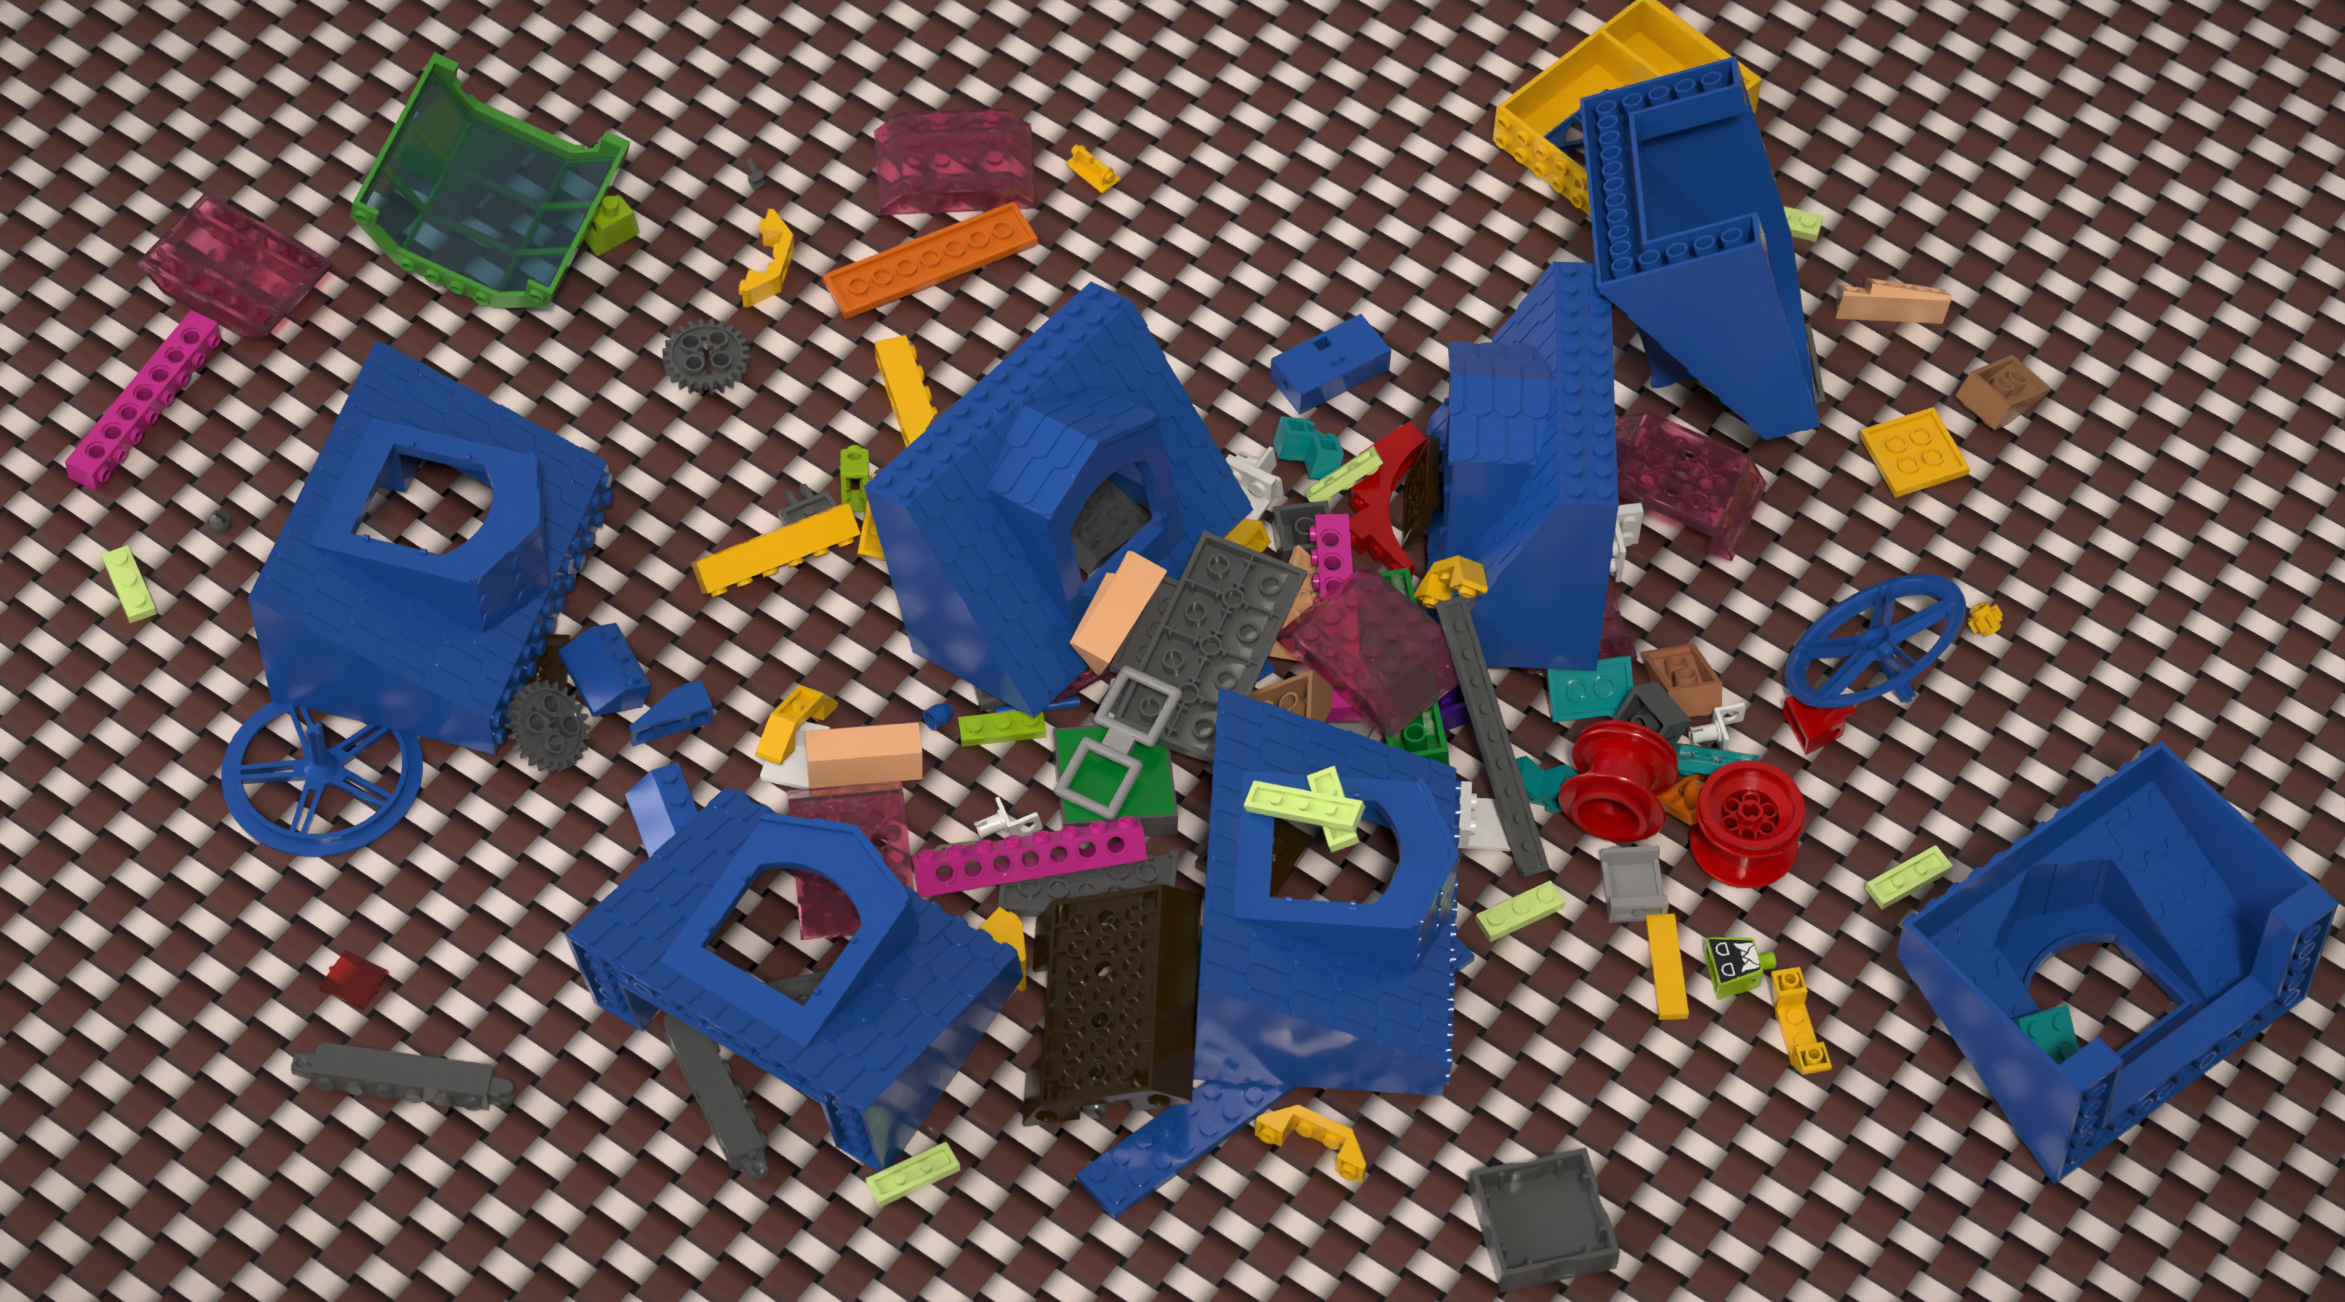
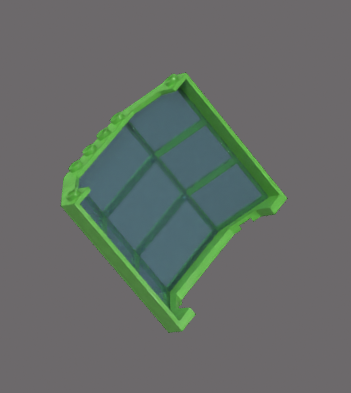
(482, 195)

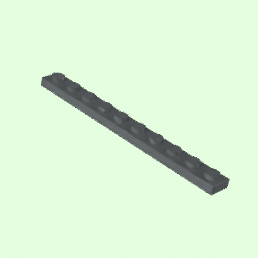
(1492, 736)

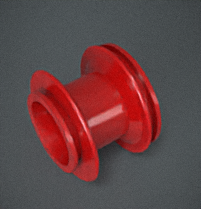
(1619, 781)
(1750, 799)

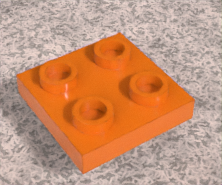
(1682, 798)

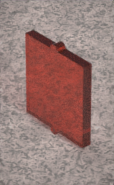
(354, 980)

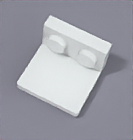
(1256, 483)
(1626, 533)
(794, 769)
(1480, 822)

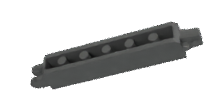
(403, 1076)
(718, 1098)

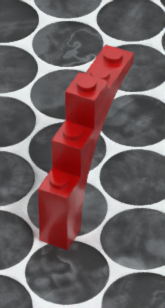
(1371, 497)

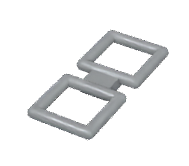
(1118, 742)

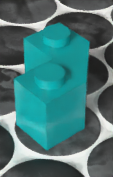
(1300, 441)
(1544, 786)

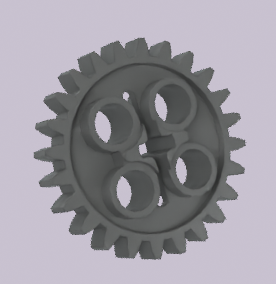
(686, 362)
(555, 729)

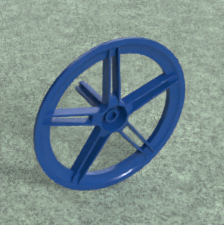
(1877, 643)
(319, 770)

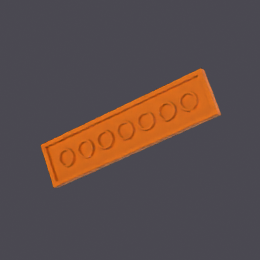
(929, 260)

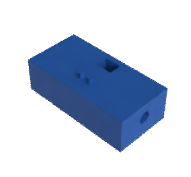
(1330, 364)

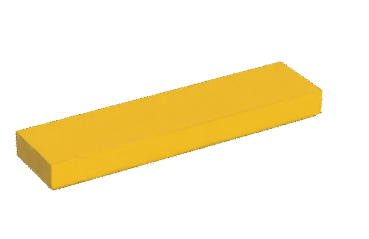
(1666, 967)

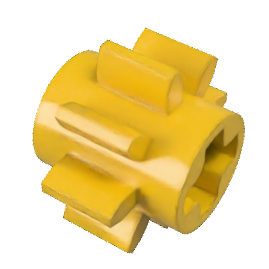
(1985, 618)

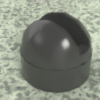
(217, 525)
(1093, 1110)

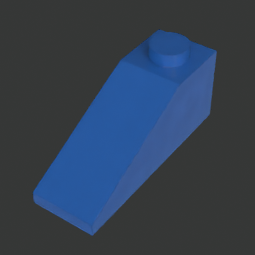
(676, 712)

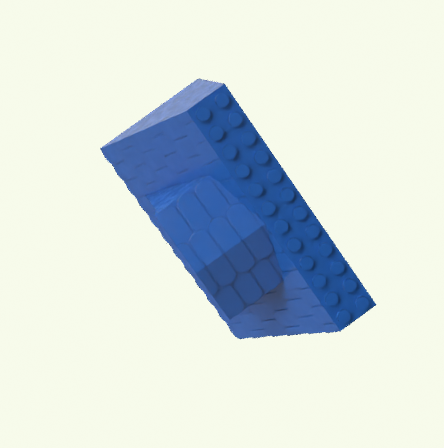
(1700, 242)
(1534, 474)
(991, 490)
(409, 631)
(2183, 895)
(1326, 985)
(879, 1026)

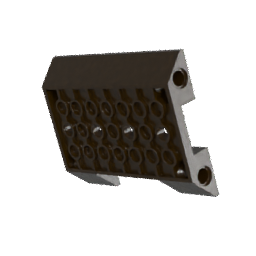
(1145, 996)

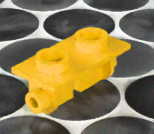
(1092, 169)

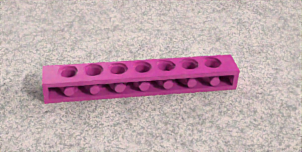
(143, 400)
(1332, 530)
(1043, 864)

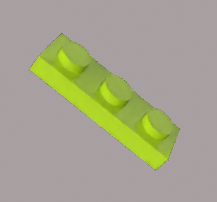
(1000, 728)

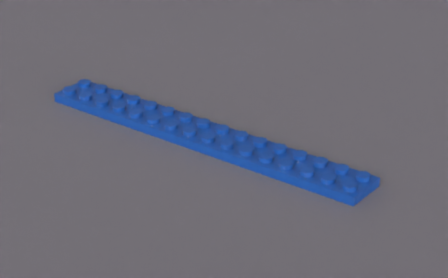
(1185, 1135)

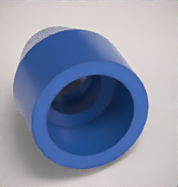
(938, 715)

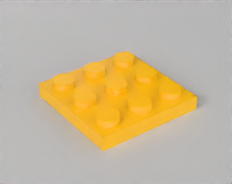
(1914, 452)

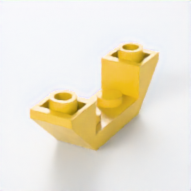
(763, 285)
(1451, 574)
(779, 734)
(1795, 1024)
(1276, 1126)

